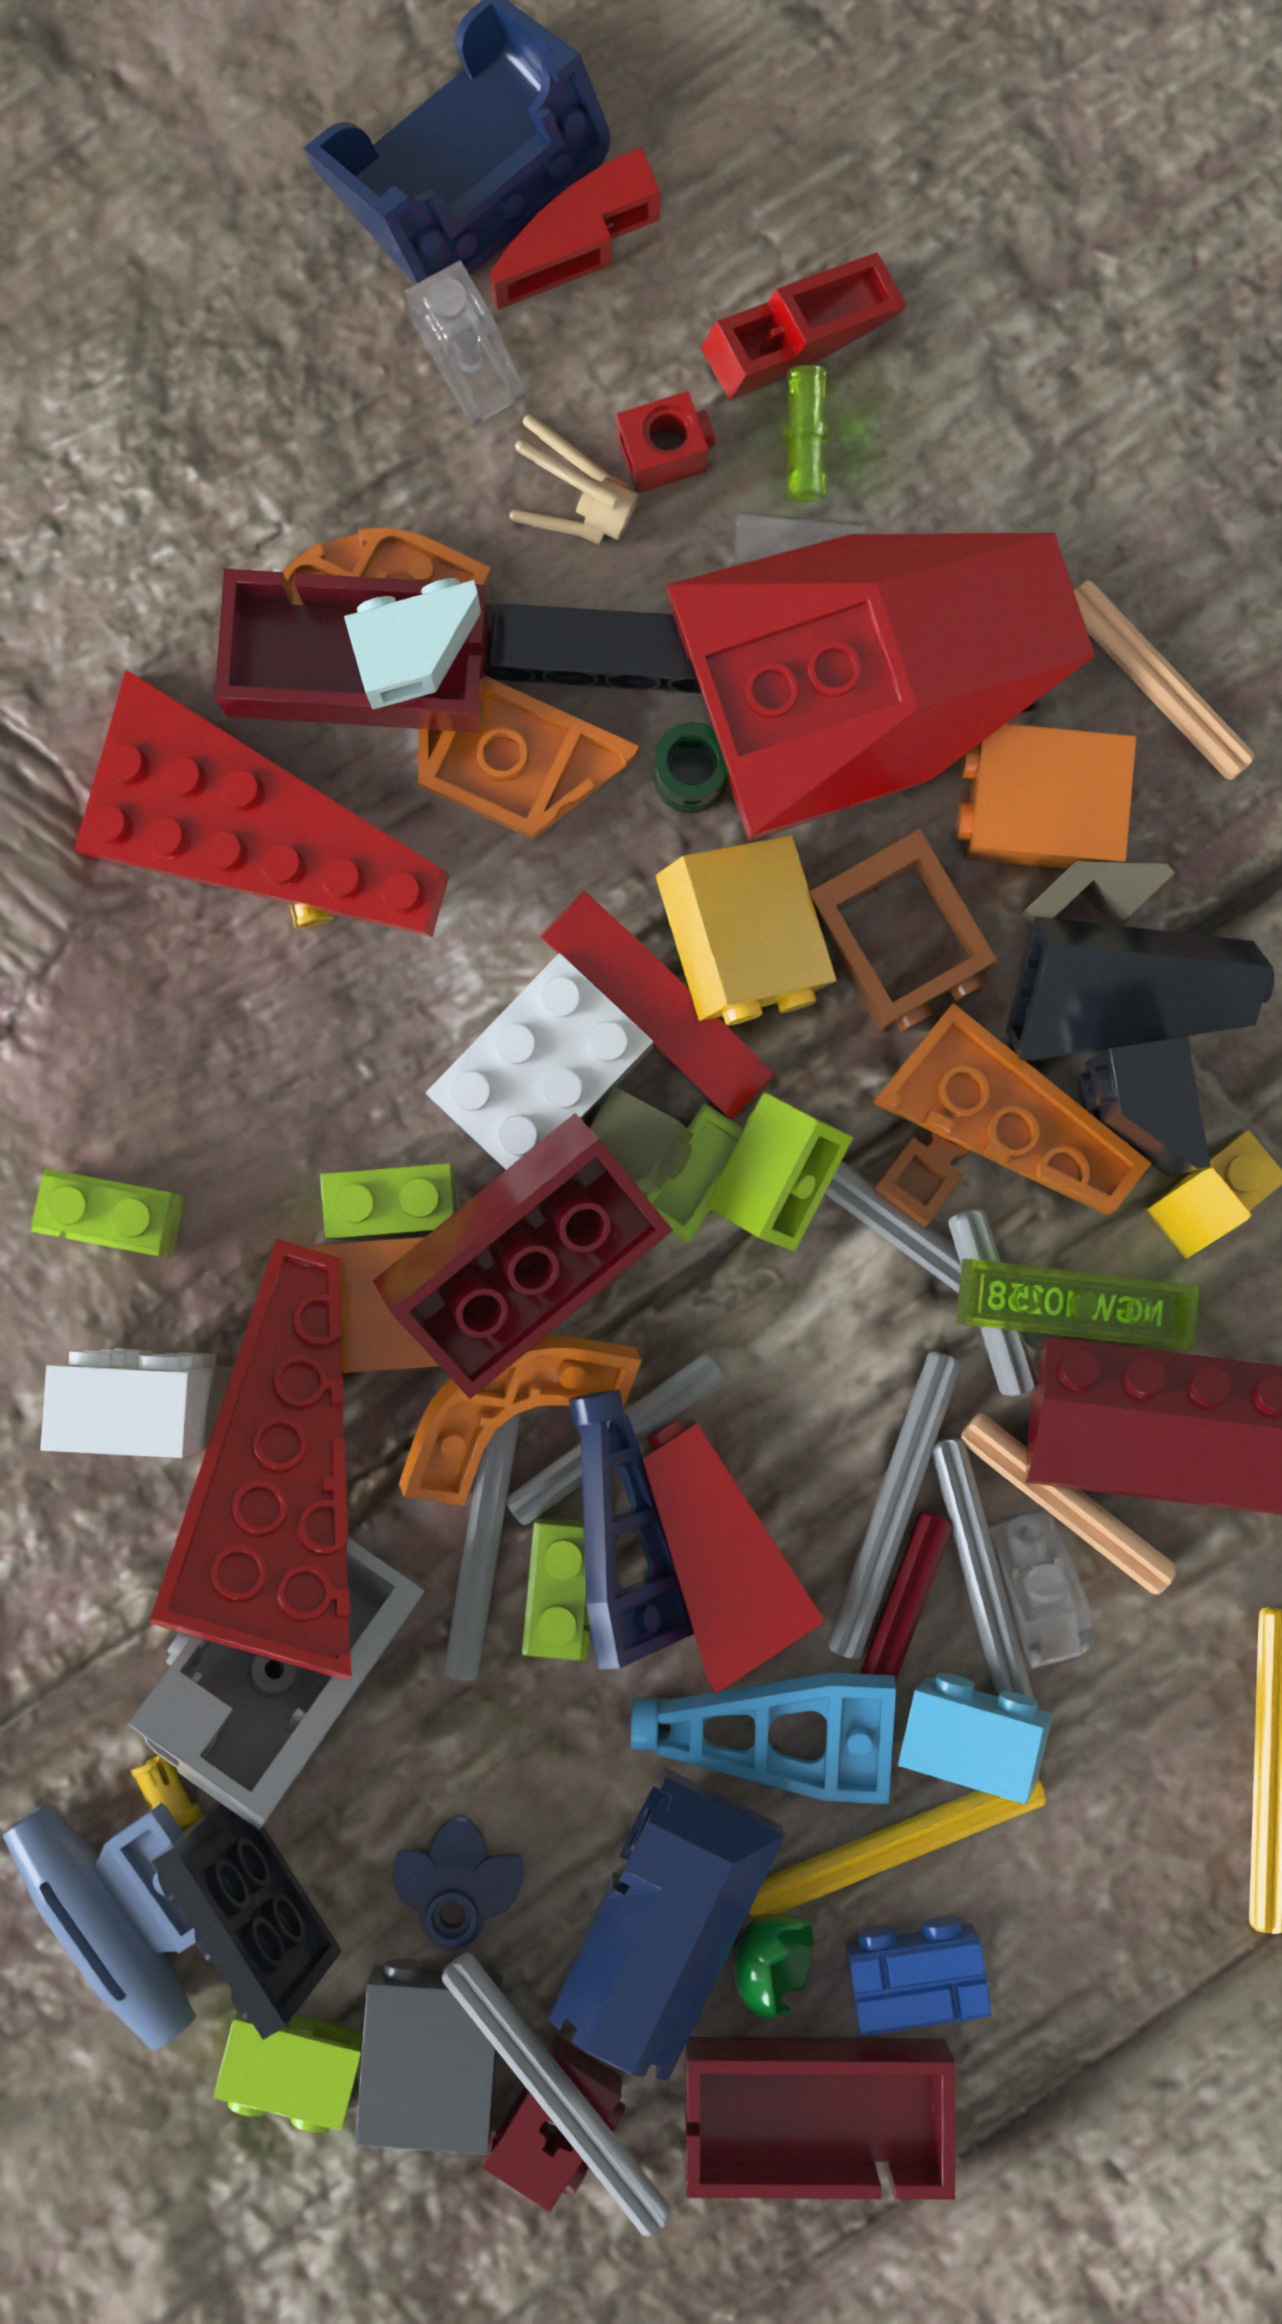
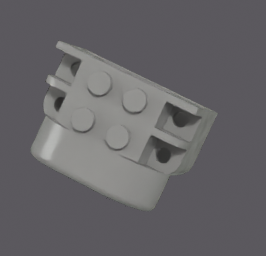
(251, 1733)

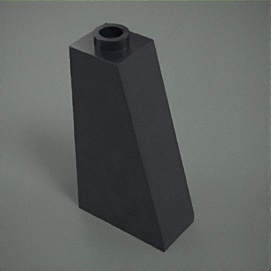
(1130, 986)

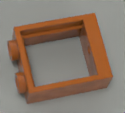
(870, 875)

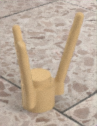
(604, 499)

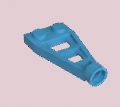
(857, 1734)

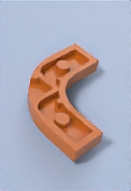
(386, 555)
(459, 1428)

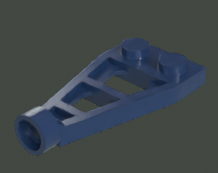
(652, 1612)

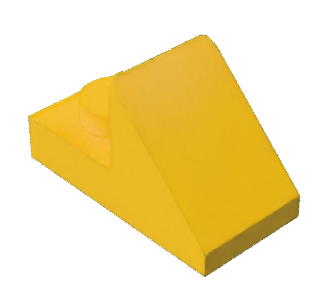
(1218, 1196)

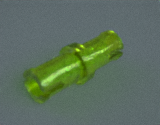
(806, 433)

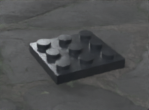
(248, 1915)

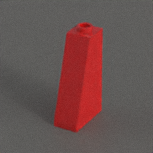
(728, 1566)

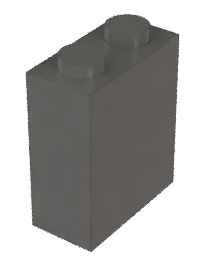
(423, 2065)

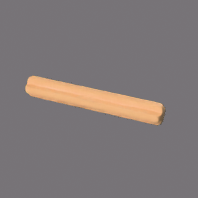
(1162, 683)
(1071, 1507)

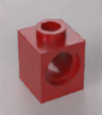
(652, 466)

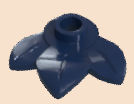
(458, 1874)

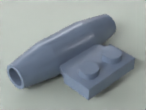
(111, 1914)

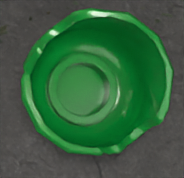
(771, 1961)

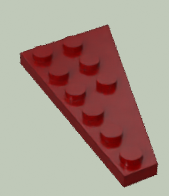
(217, 813)
(268, 1512)

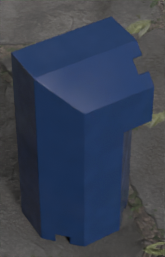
(665, 1925)

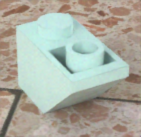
(411, 642)

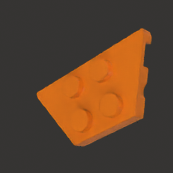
(524, 765)

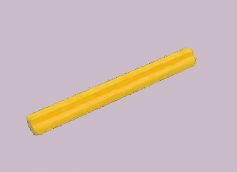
(1266, 1848)
(887, 1849)

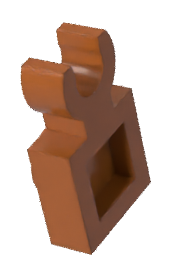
(922, 1176)

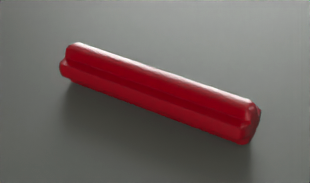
(908, 1595)

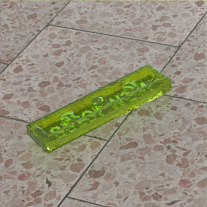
(1076, 1304)

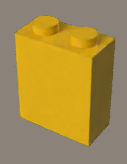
(746, 930)

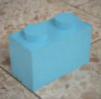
(976, 1737)

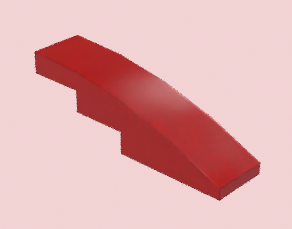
(658, 1004)

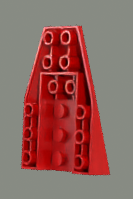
(872, 661)

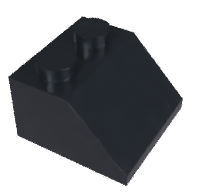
(1150, 1102)

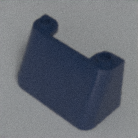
(476, 153)

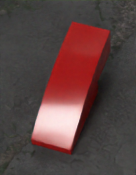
(576, 229)
(801, 324)

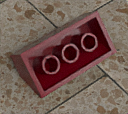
(521, 1256)
(1156, 1425)

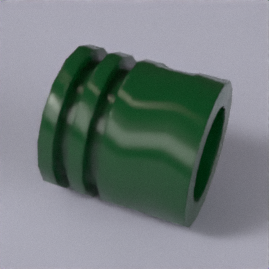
(690, 768)

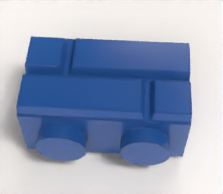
(917, 1976)

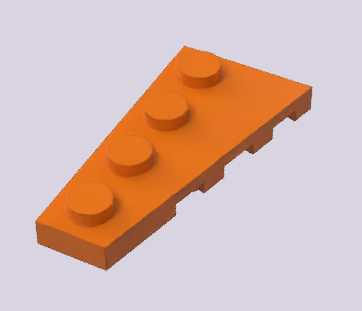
(1002, 1108)

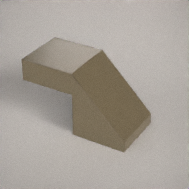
(1112, 886)

